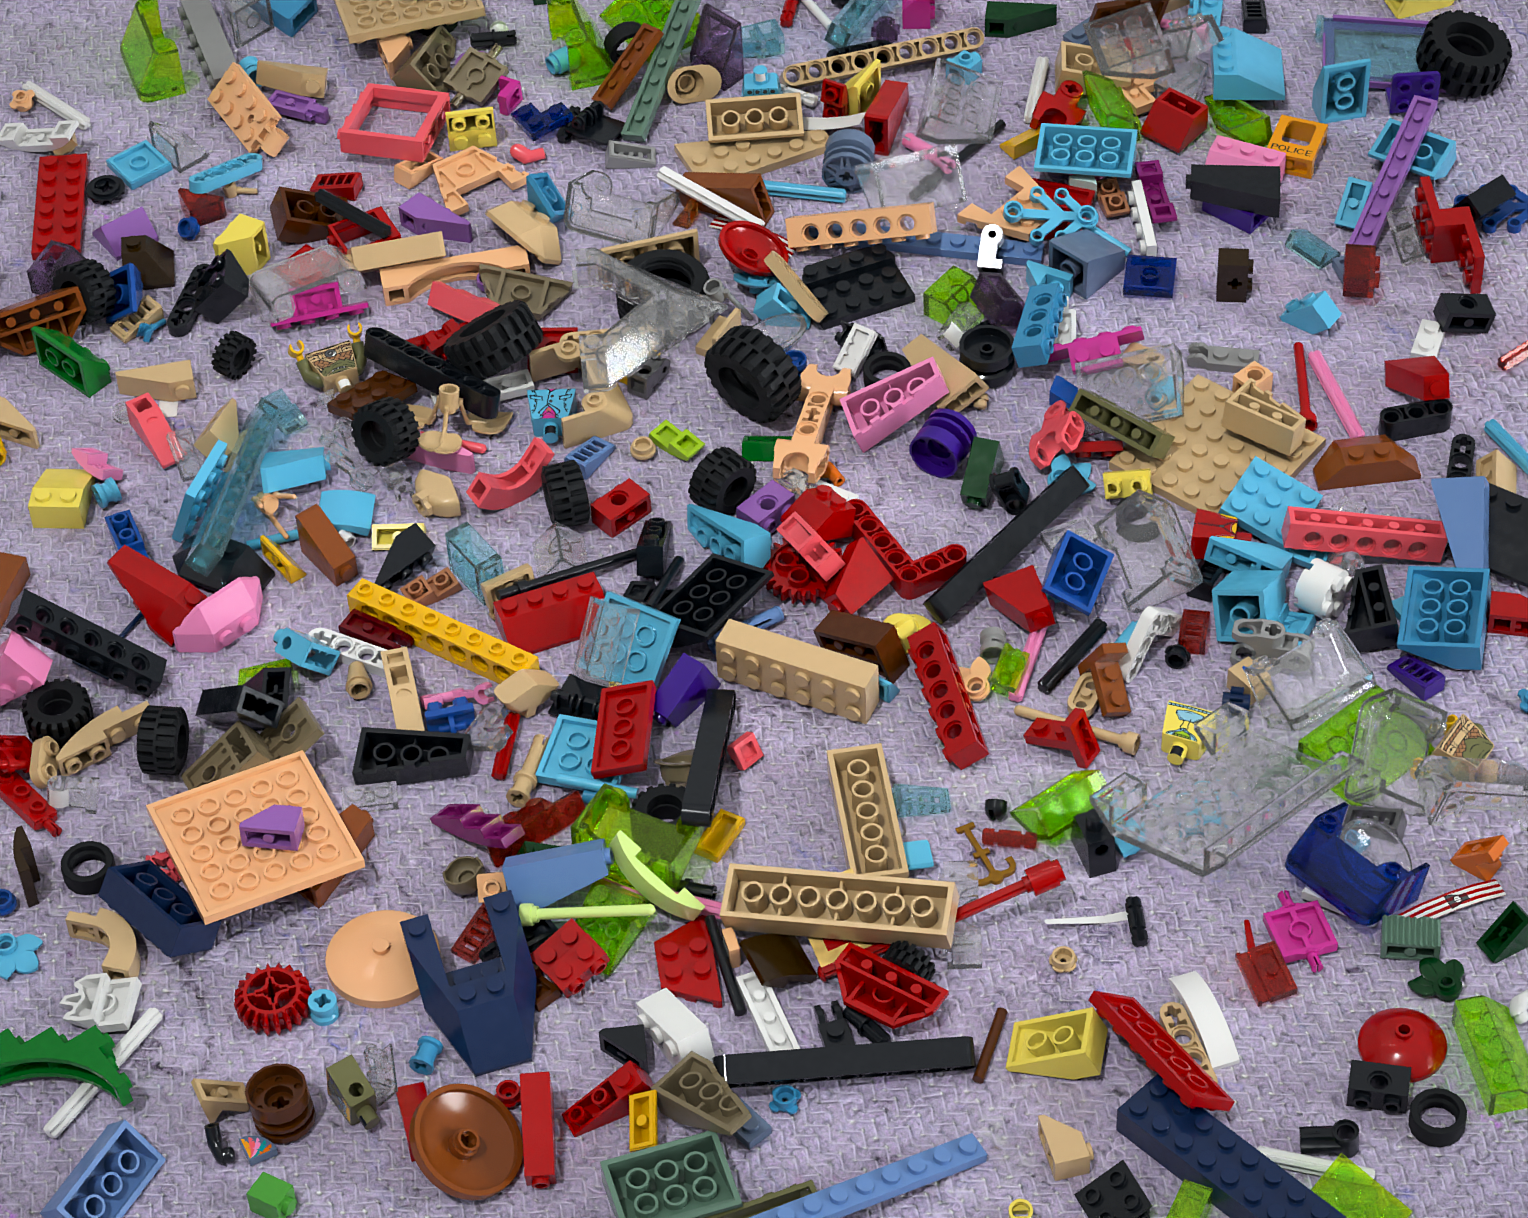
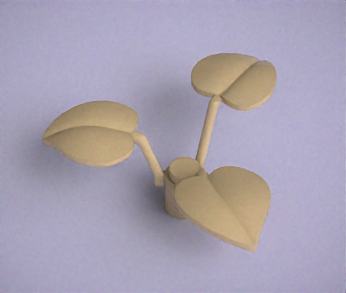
(448, 402)

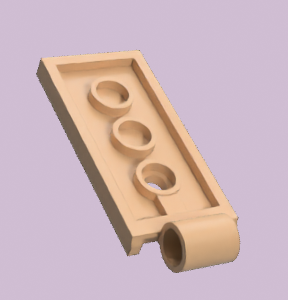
(240, 102)

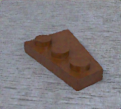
(1108, 8)

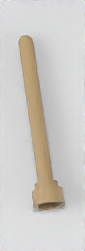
(1128, 742)

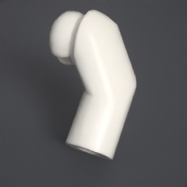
(1518, 1007)

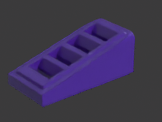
(1424, 690)

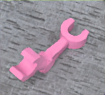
(445, 697)

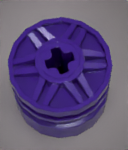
(942, 443)

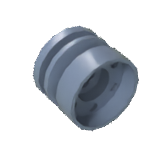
(842, 152)

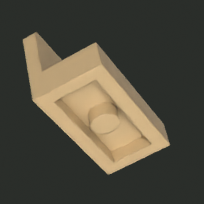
(717, 330)
(1498, 470)

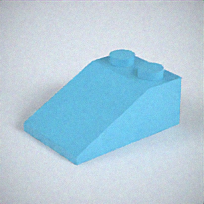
(1342, 91)

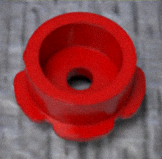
(505, 1088)

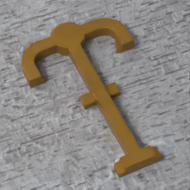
(995, 876)

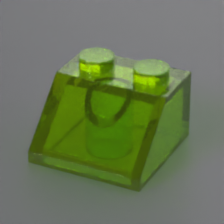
(947, 292)

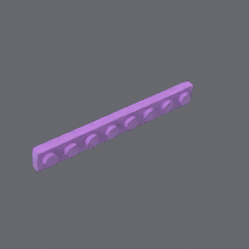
(1394, 171)

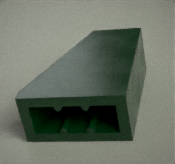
(984, 459)

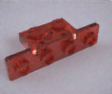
(539, 821)

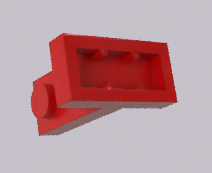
(1072, 735)

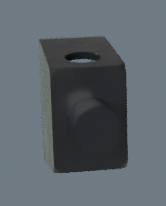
(1091, 834)

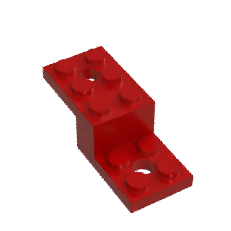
(1449, 235)

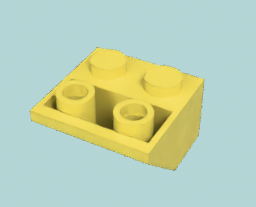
(471, 128)
(247, 241)

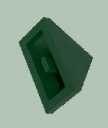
(1506, 935)

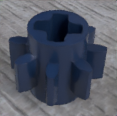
(1237, 697)

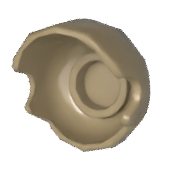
(462, 873)

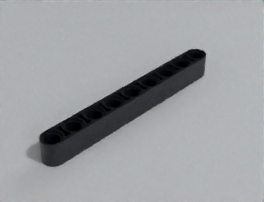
(1006, 544)
(708, 758)
(846, 1062)

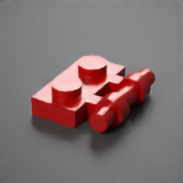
(15, 753)

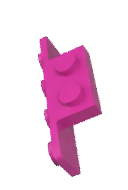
(319, 302)
(1101, 346)

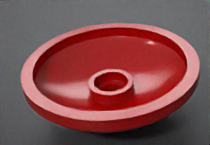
(747, 246)
(1420, 1048)

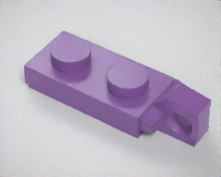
(299, 107)

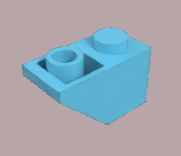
(1311, 313)

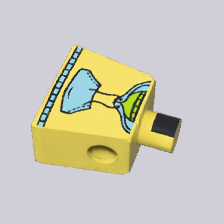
(1179, 734)

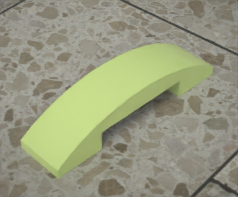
(648, 884)

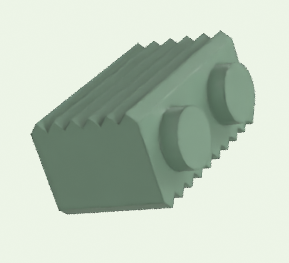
(1410, 937)

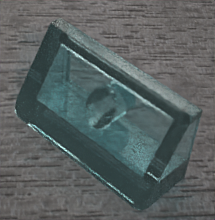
(1311, 248)

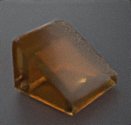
(687, 214)

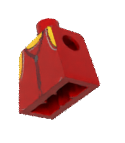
(1213, 524)

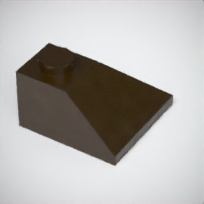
(152, 260)

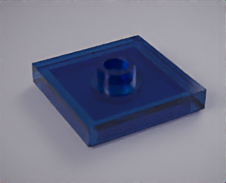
(1149, 276)

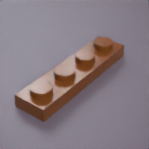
(628, 65)

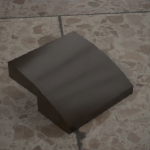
(26, 866)
(777, 959)

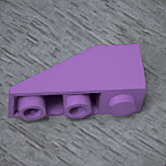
(426, 216)

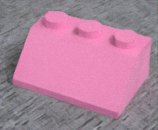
(1235, 152)

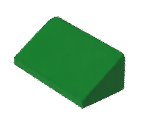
(760, 447)

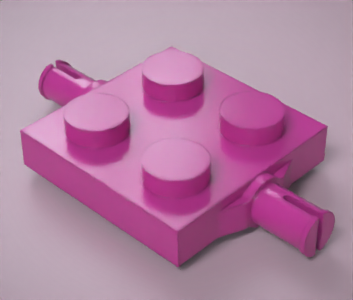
(1300, 931)

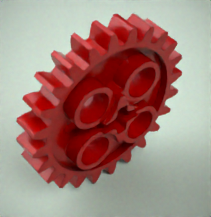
(794, 575)

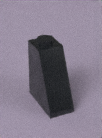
(1488, 198)

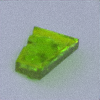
(1356, 1193)

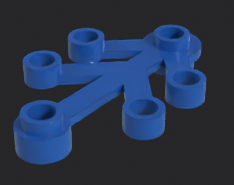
(1489, 224)

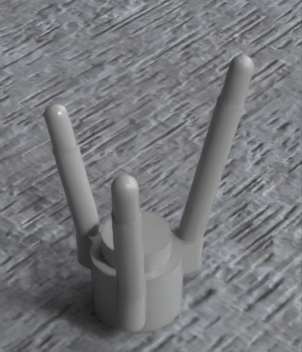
(715, 289)

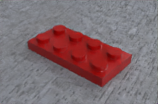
(623, 729)

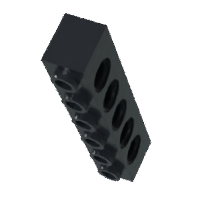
(86, 643)

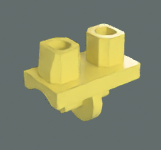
(1124, 483)

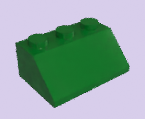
(70, 361)

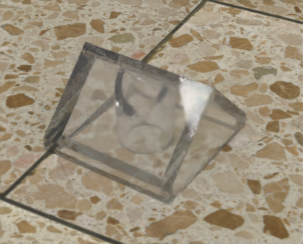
(176, 146)
(558, 550)

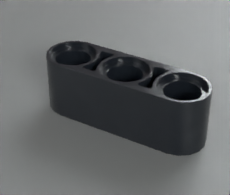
(1415, 419)

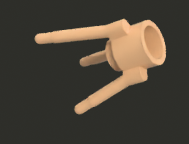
(268, 504)

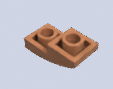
(1111, 199)
(433, 589)

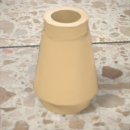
(358, 682)

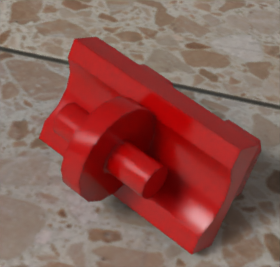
(435, 344)

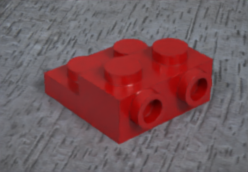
(570, 958)

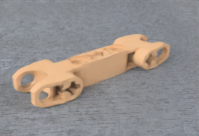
(805, 448)

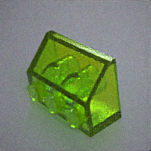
(1108, 103)
(1054, 808)

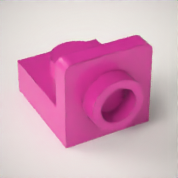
(509, 95)

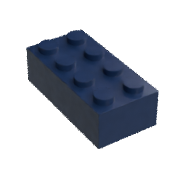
(157, 908)

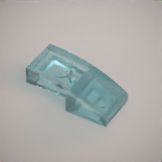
(291, 418)

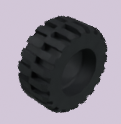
(1465, 52)
(494, 340)
(753, 374)

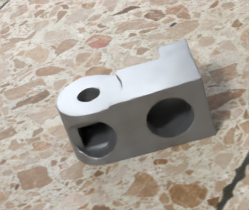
(647, 377)

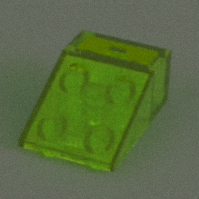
(613, 934)

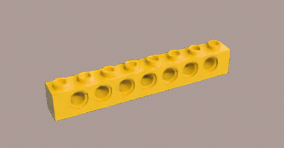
(442, 634)

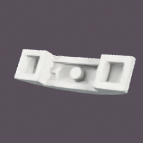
(21, 138)
(1206, 1019)

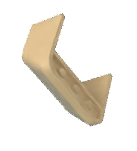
(602, 412)

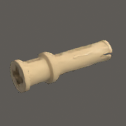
(525, 779)

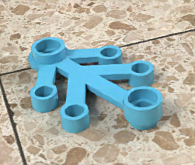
(1053, 214)

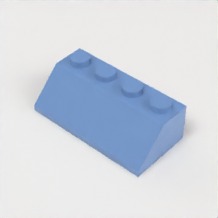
(107, 1176)

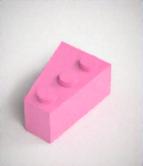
(21, 667)

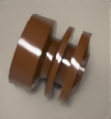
(280, 1103)

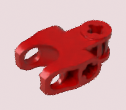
(1059, 107)

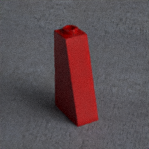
(886, 114)
(538, 1129)

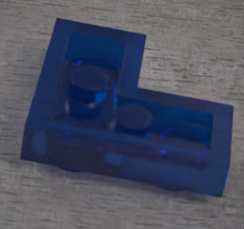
(537, 123)

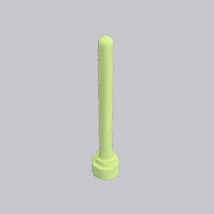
(533, 914)

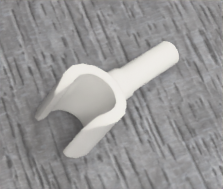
(348, 538)

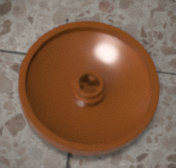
(466, 1141)

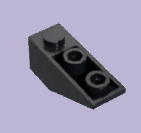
(653, 547)
(406, 553)

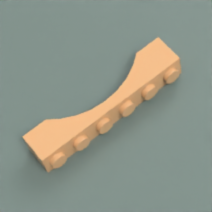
(407, 281)

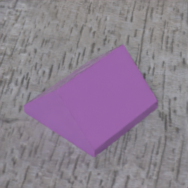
(130, 224)

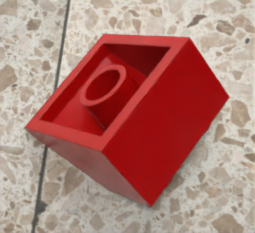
(825, 512)

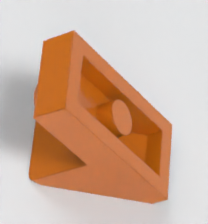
(1481, 856)

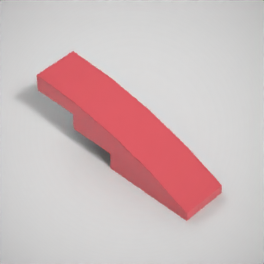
(458, 302)

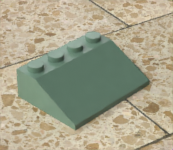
(672, 1180)

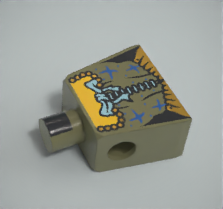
(352, 1093)

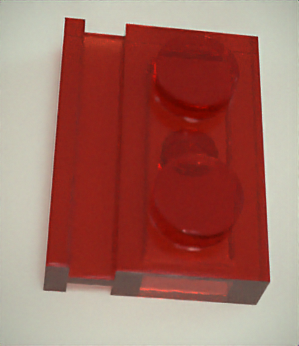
(1266, 973)

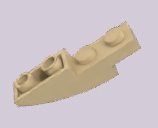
(402, 689)
(94, 740)

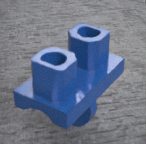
(450, 718)

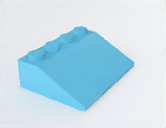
(1246, 68)
(1086, 150)

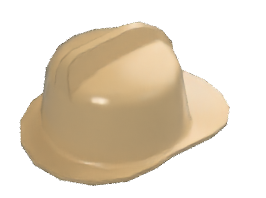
(694, 83)

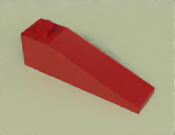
(156, 591)

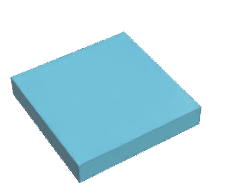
(139, 164)

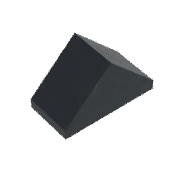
(625, 1044)

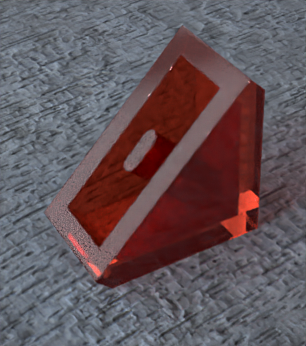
(204, 207)

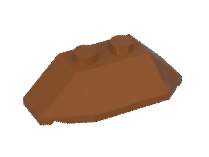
(53, 310)
(1364, 462)

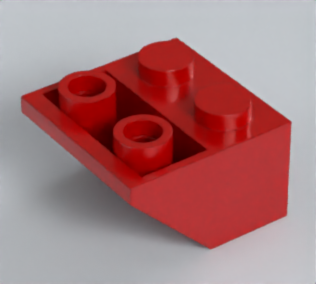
(1175, 120)

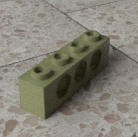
(1122, 424)

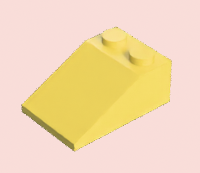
(61, 499)
(1059, 1045)

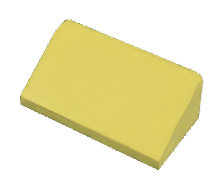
(384, 534)

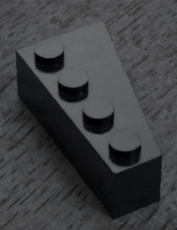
(410, 756)

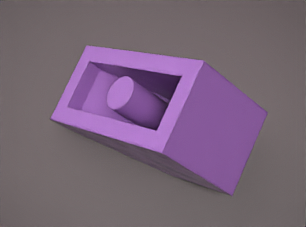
(274, 828)

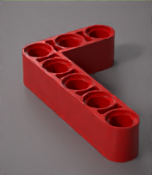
(910, 577)

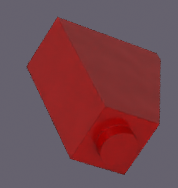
(1418, 377)
(858, 579)
(1021, 599)

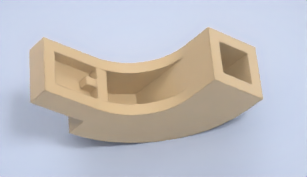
(113, 932)

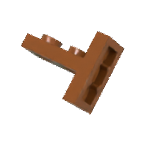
(1108, 678)

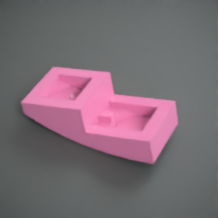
(96, 464)

